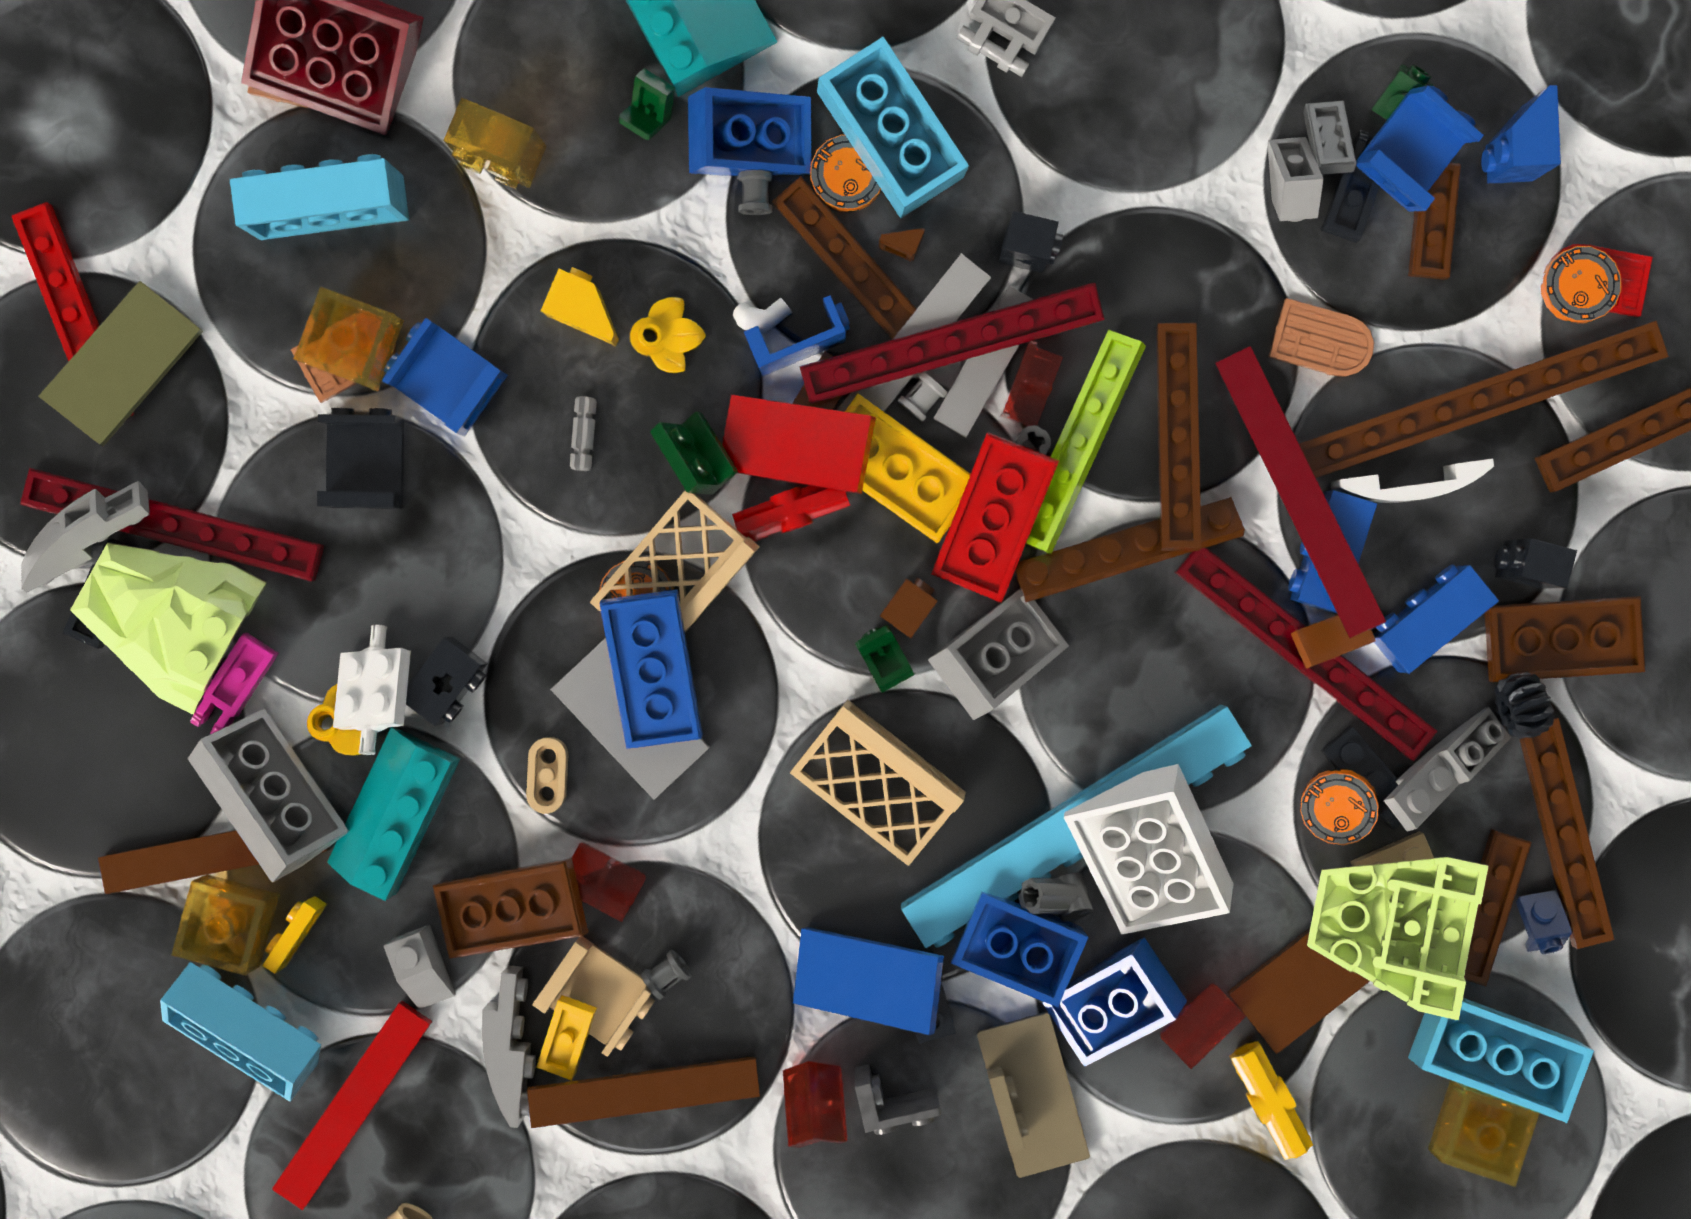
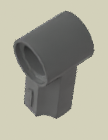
(1062, 896)

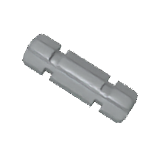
(583, 433)

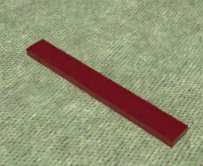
(952, 343)
(1300, 493)
(188, 528)
(1335, 677)

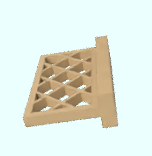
(715, 576)
(898, 757)

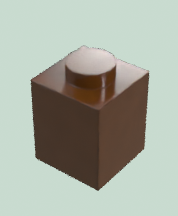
(909, 606)

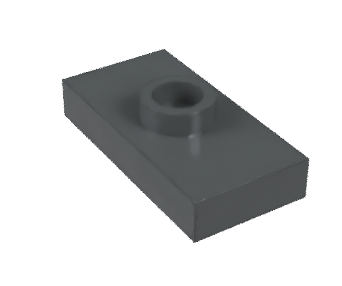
(1330, 136)

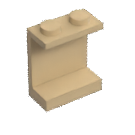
(602, 982)

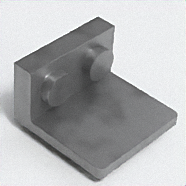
(885, 1114)

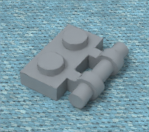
(1013, 19)

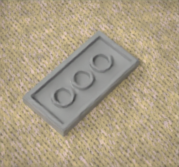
(592, 698)

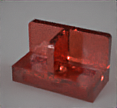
(1031, 385)
(606, 881)
(1202, 1025)
(814, 1104)

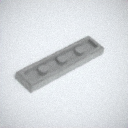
(977, 380)

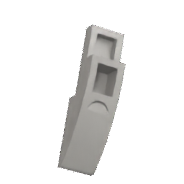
(69, 536)
(1445, 767)
(505, 1058)

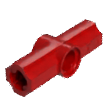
(789, 511)

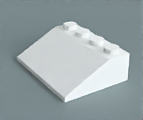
(1151, 852)

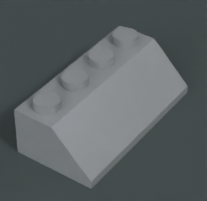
(267, 794)

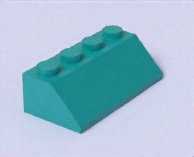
(392, 813)

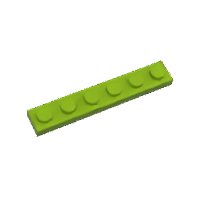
(1085, 434)

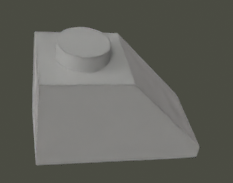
(1294, 179)
(419, 967)

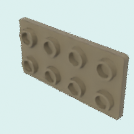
(1033, 1094)

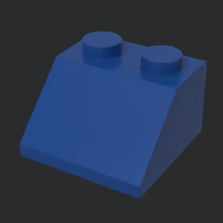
(1526, 143)

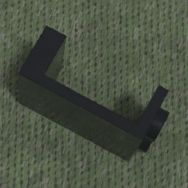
(363, 460)

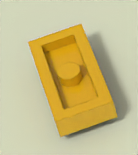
(285, 945)
(566, 1037)

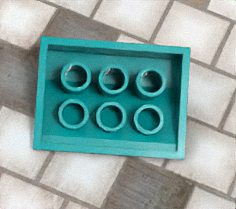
(701, 36)

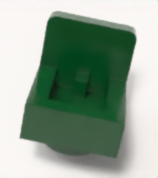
(1404, 80)
(650, 105)
(884, 658)

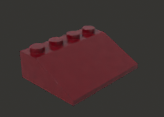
(334, 56)

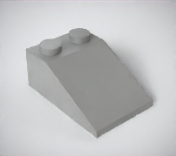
(998, 654)

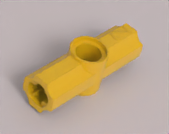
(1271, 1100)

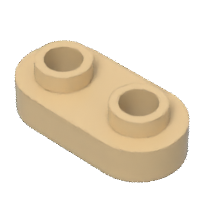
(544, 773)

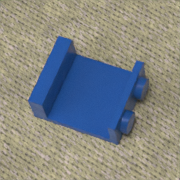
(1417, 146)
(773, 362)
(443, 376)

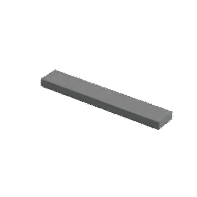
(942, 306)

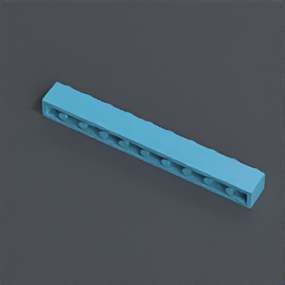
(1048, 840)

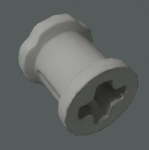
(922, 396)

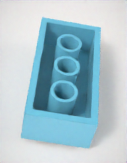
(891, 127)
(319, 198)
(240, 1030)
(1504, 1058)

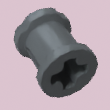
(755, 192)
(1036, 433)
(666, 974)

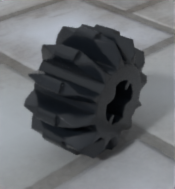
(1524, 705)

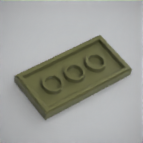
(121, 363)

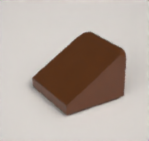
(902, 243)

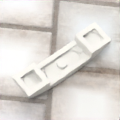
(1455, 477)

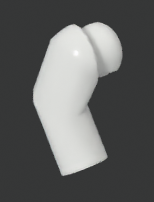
(749, 317)

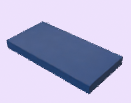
(651, 669)
(868, 980)

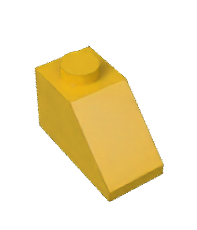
(579, 305)

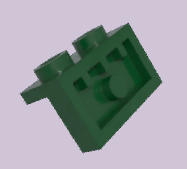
(695, 454)

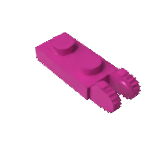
(235, 681)

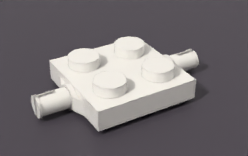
(372, 689)

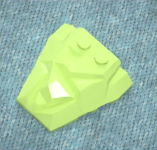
(167, 616)
(1402, 927)

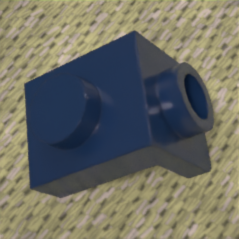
(1544, 922)

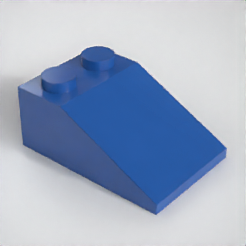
(748, 132)
(1020, 948)
(1117, 1002)

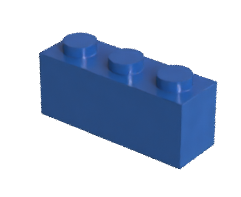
(1354, 520)
(1433, 617)

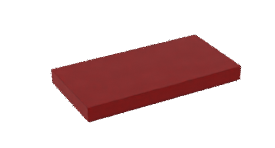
(798, 443)
(995, 517)

